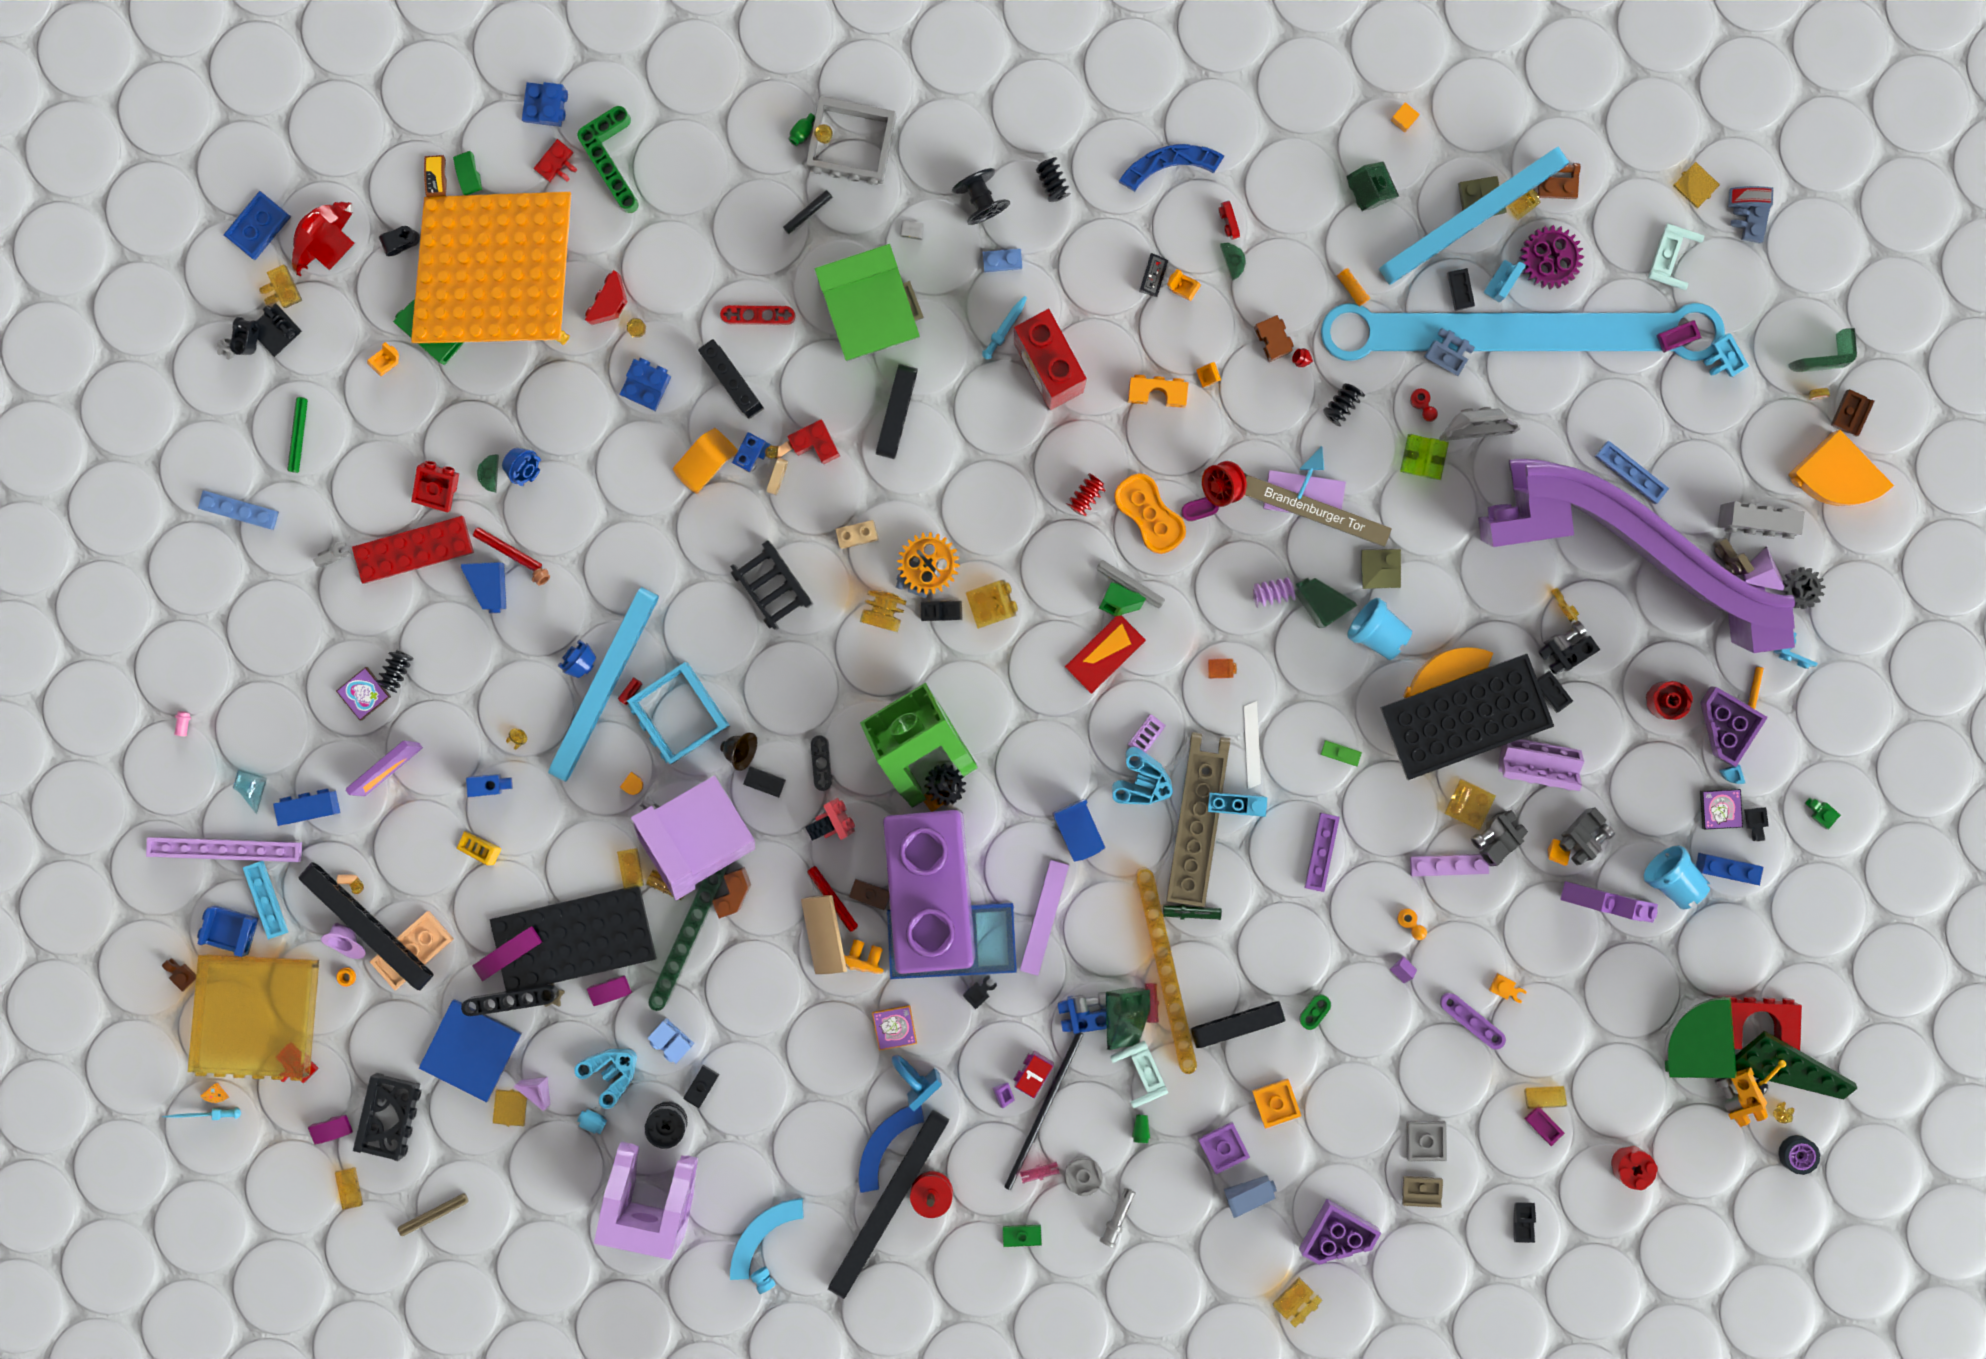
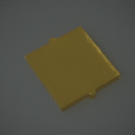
(1696, 185)
(509, 1108)

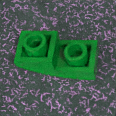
(466, 173)

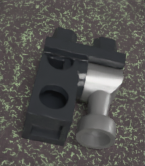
(1566, 654)

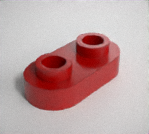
(1231, 228)

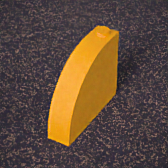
(1839, 473)
(1448, 667)

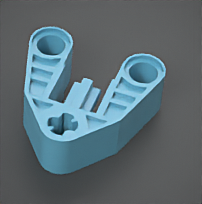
(1148, 782)
(600, 1059)

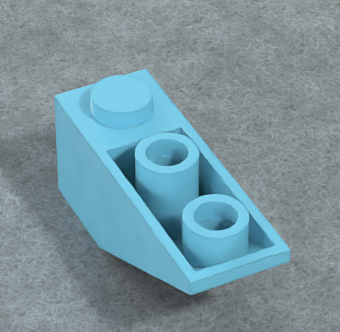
(1237, 804)

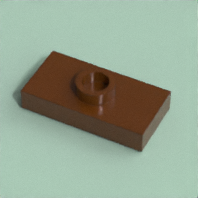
(869, 894)

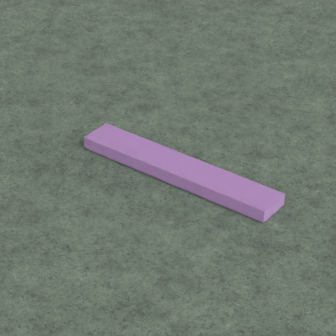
(1044, 917)

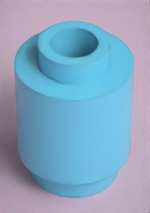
(591, 1121)

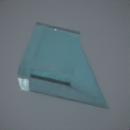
(250, 787)

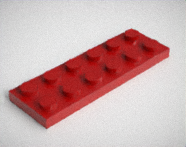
(412, 549)

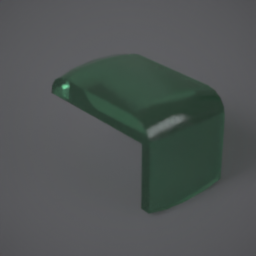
(1846, 355)

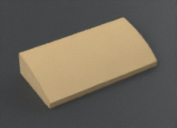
(823, 934)

